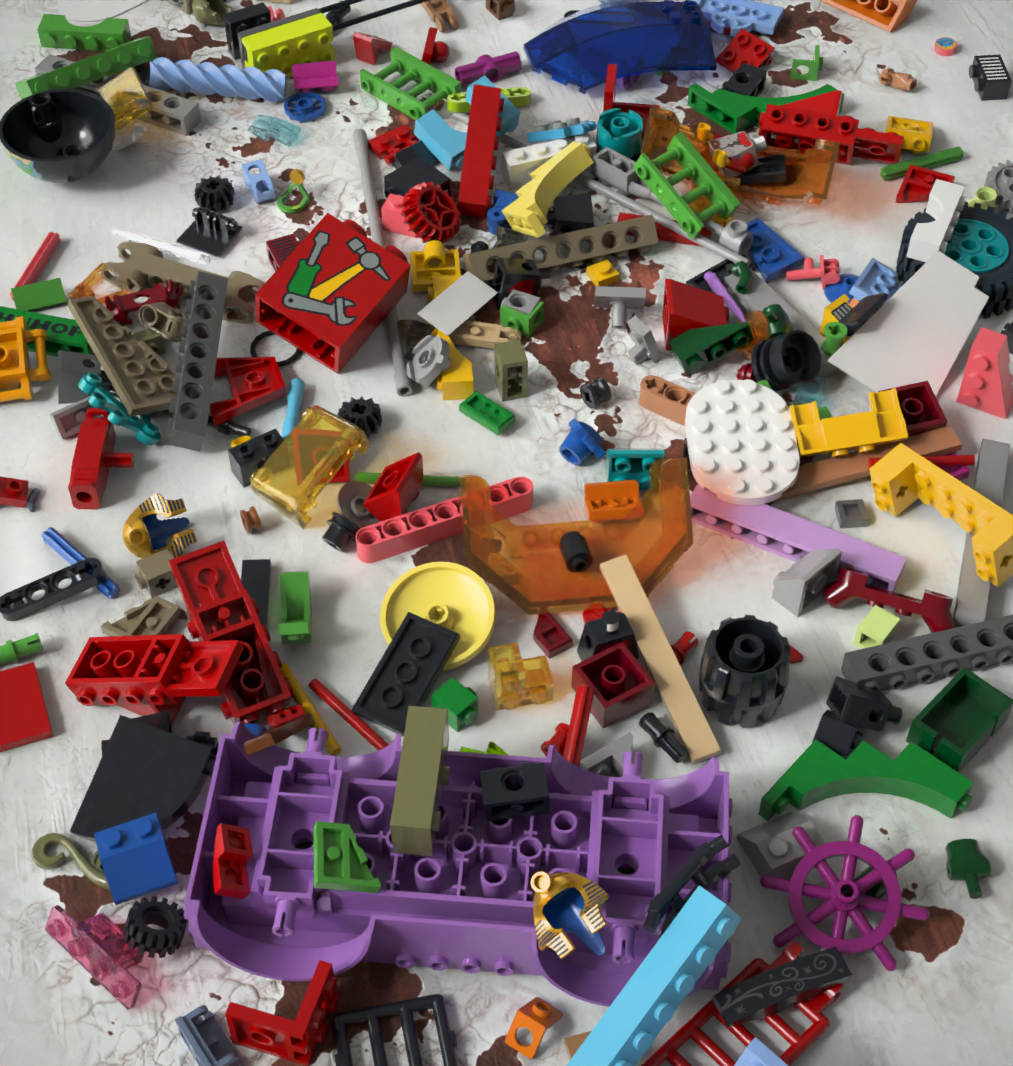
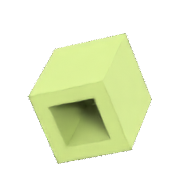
(876, 628)

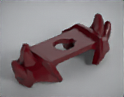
(124, 304)

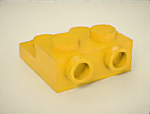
(916, 133)

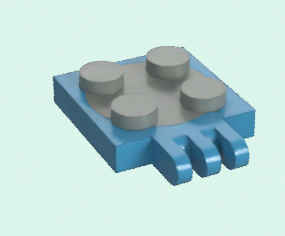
(558, 129)

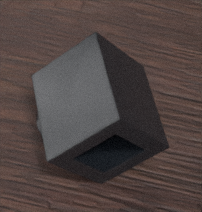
(837, 735)

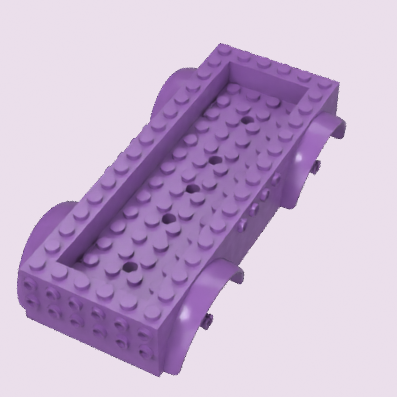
(475, 894)

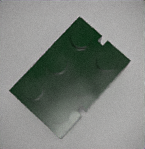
(960, 719)

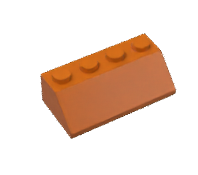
(881, 13)

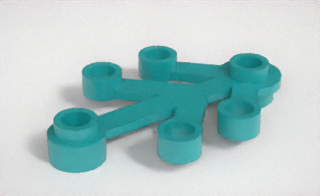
(101, 399)

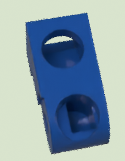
(494, 215)

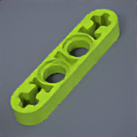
(516, 95)

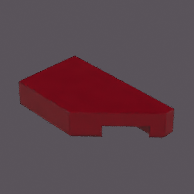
(551, 636)

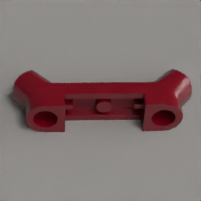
(853, 585)

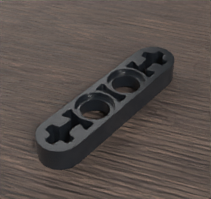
(50, 586)

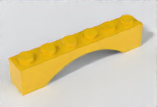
(458, 378)

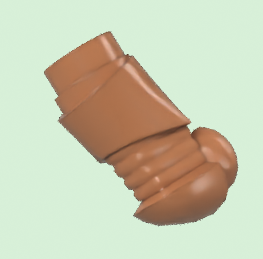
(898, 80)

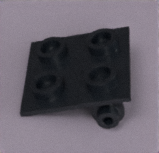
(209, 232)

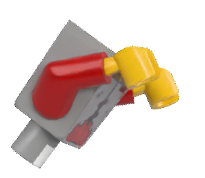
(732, 153)

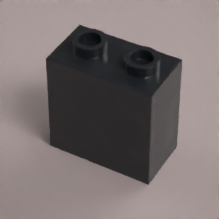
(412, 174)

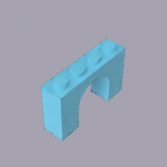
(448, 143)

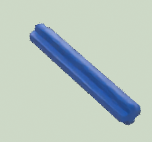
(73, 555)

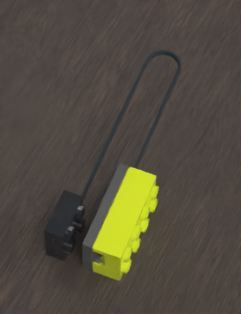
(288, 40)

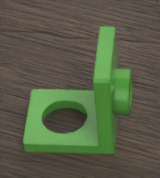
(813, 65)
(520, 321)

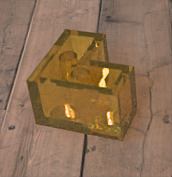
(518, 680)

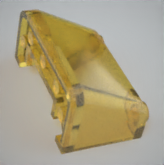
(307, 462)

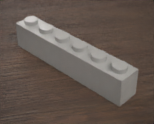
(761, 296)

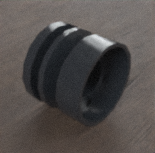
(786, 360)

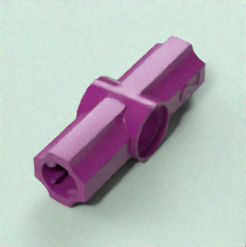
(491, 67)

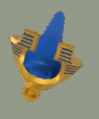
(147, 535)
(567, 904)

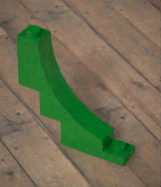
(739, 111)
(825, 774)

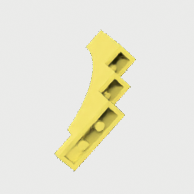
(531, 208)

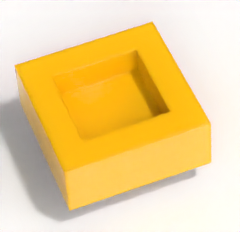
(602, 273)

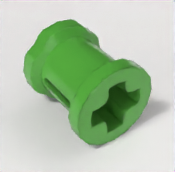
(834, 336)

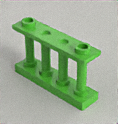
(412, 70)
(700, 172)

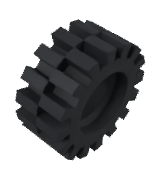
(151, 939)

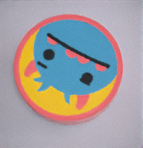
(945, 46)

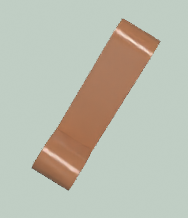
(665, 398)

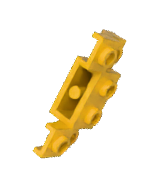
(849, 432)

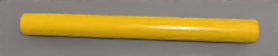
(302, 698)

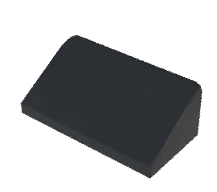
(412, 152)
(863, 312)

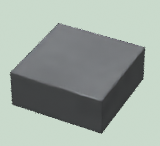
(851, 513)

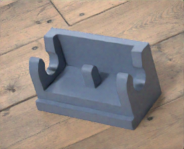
(206, 1039)

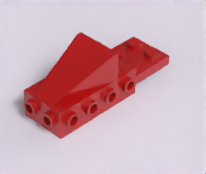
(820, 119)
(223, 612)
(151, 671)

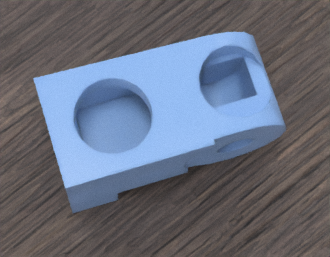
(258, 184)

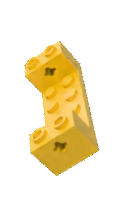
(906, 476)

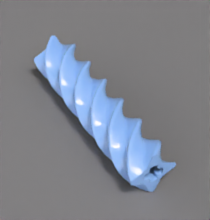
(226, 80)

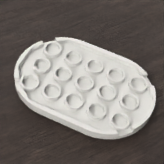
(741, 442)

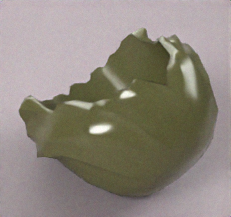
(210, 11)

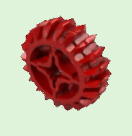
(435, 209)

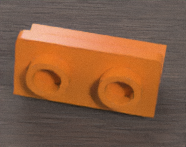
(610, 498)

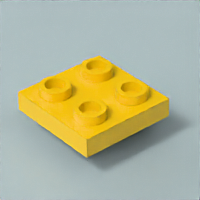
(432, 262)

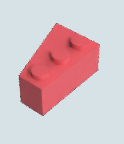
(987, 375)

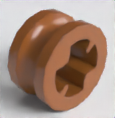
(250, 519)

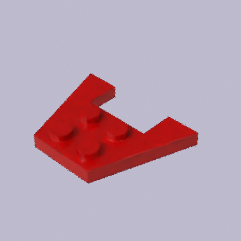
(251, 382)

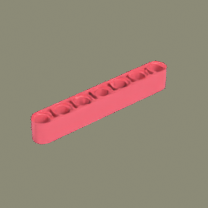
(436, 522)

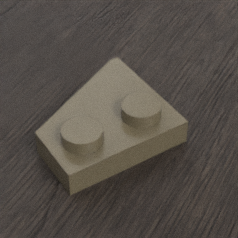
(150, 618)

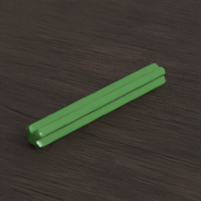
(927, 161)

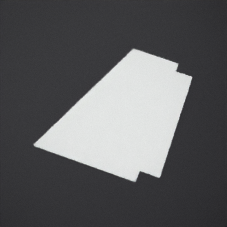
(916, 330)

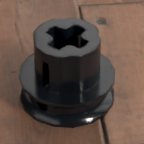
(340, 532)

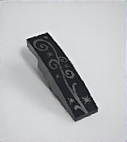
(781, 986)

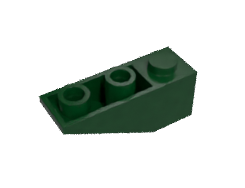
(707, 344)

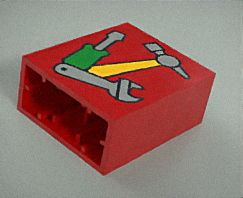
(333, 291)

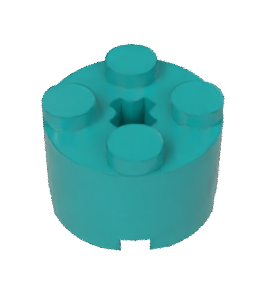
(620, 132)

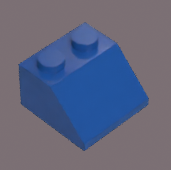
(135, 858)

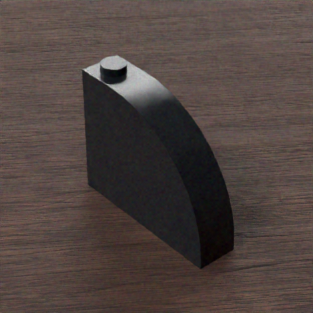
(143, 775)

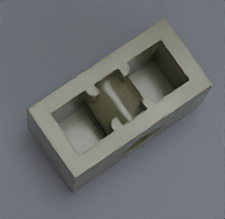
(511, 370)

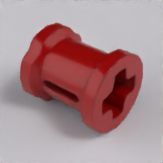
(558, 739)

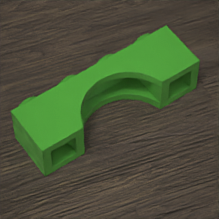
(58, 33)

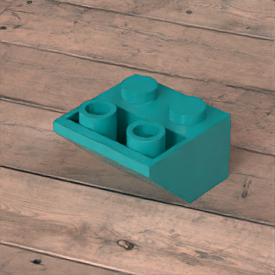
(632, 464)

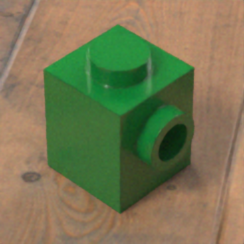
(459, 701)

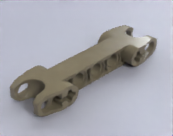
(148, 268)

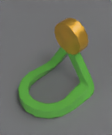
(297, 178)

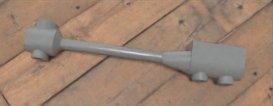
(618, 172)

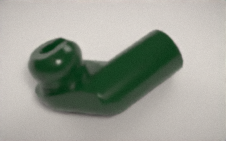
(746, 277)

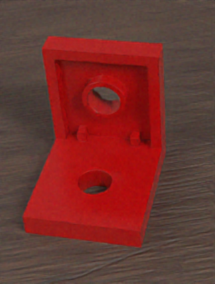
(610, 94)
(283, 1036)

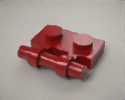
(391, 142)

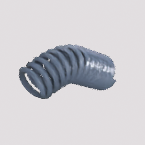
(31, 504)

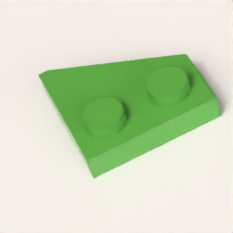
(340, 861)

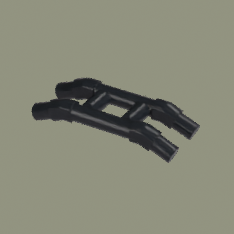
(690, 870)

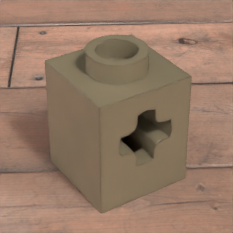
(156, 573)

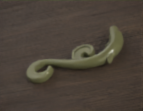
(91, 869)

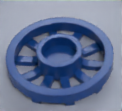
(305, 106)

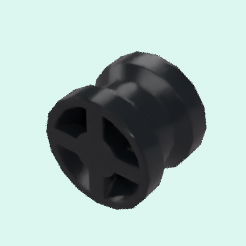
(595, 392)

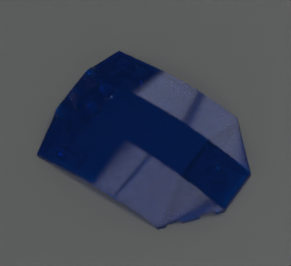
(627, 33)

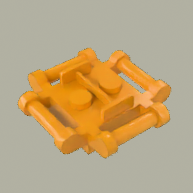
(15, 359)

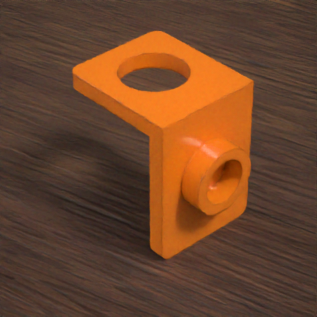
(536, 1017)

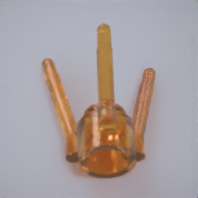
(84, 288)

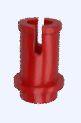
(684, 647)

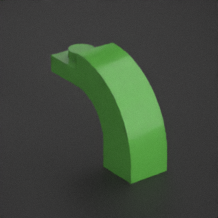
(295, 608)

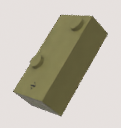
(420, 781)

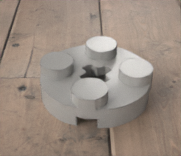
(429, 360)

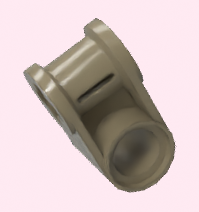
(167, 320)

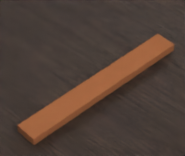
(855, 464)

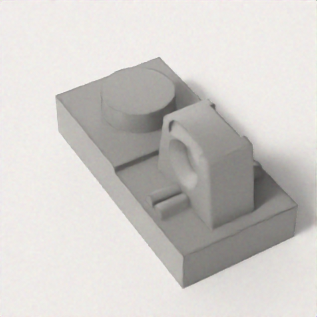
(645, 344)
(69, 419)

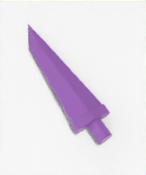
(718, 288)

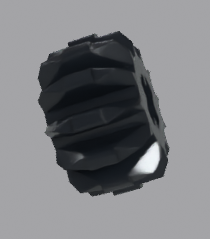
(214, 193)
(363, 414)

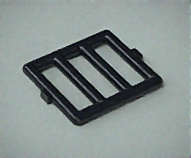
(405, 1009)

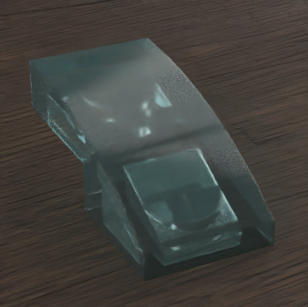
(279, 129)
(810, 392)

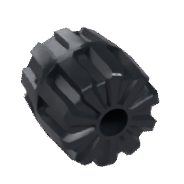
(744, 670)

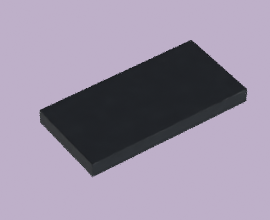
(406, 672)

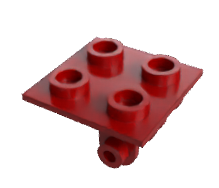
(745, 49)

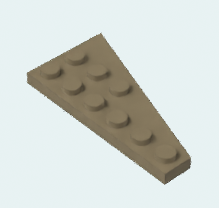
(131, 365)

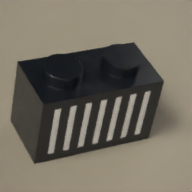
(990, 77)

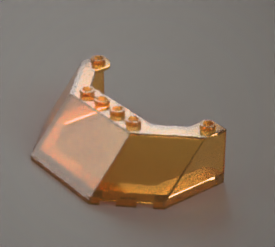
(807, 175)
(528, 560)

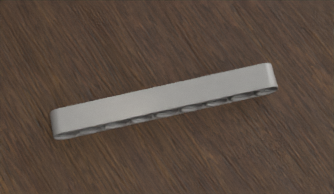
(989, 482)

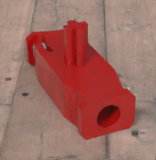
(93, 460)

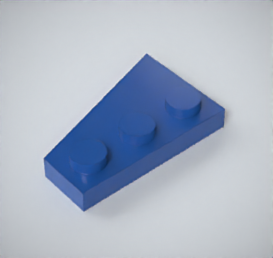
(771, 252)

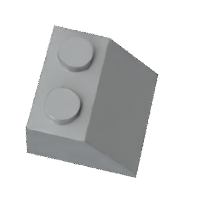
(806, 580)
(773, 846)

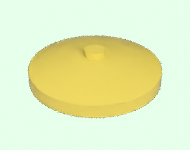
(448, 597)

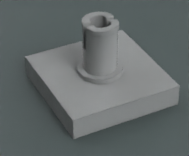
(619, 300)

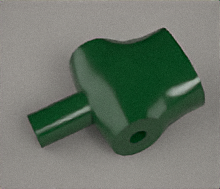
(777, 320)
(967, 864)

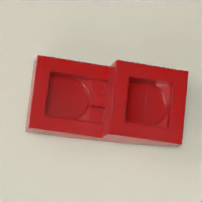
(230, 861)

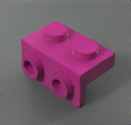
(315, 75)

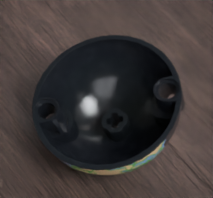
(68, 147)

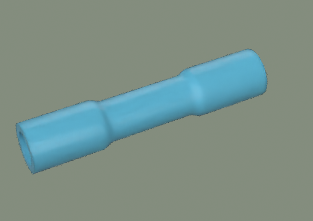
(294, 399)

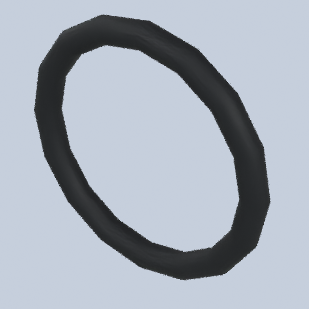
(268, 333)

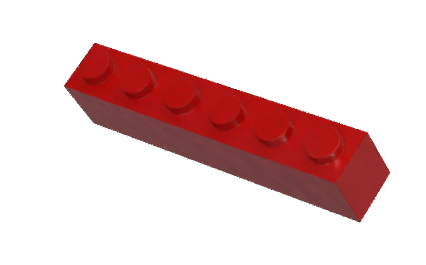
(478, 152)

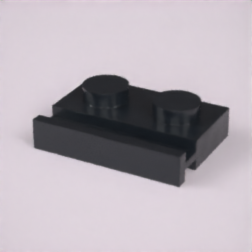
(769, 170)

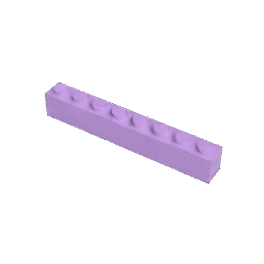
(793, 536)

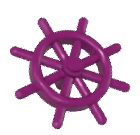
(844, 895)

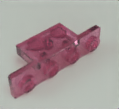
(100, 950)

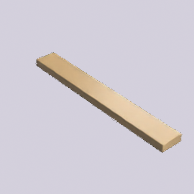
(660, 660)

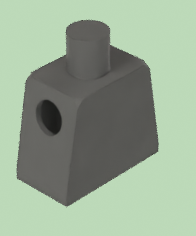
(71, 370)

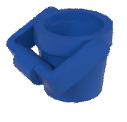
(580, 443)

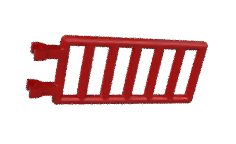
(799, 1044)

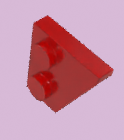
(919, 183)

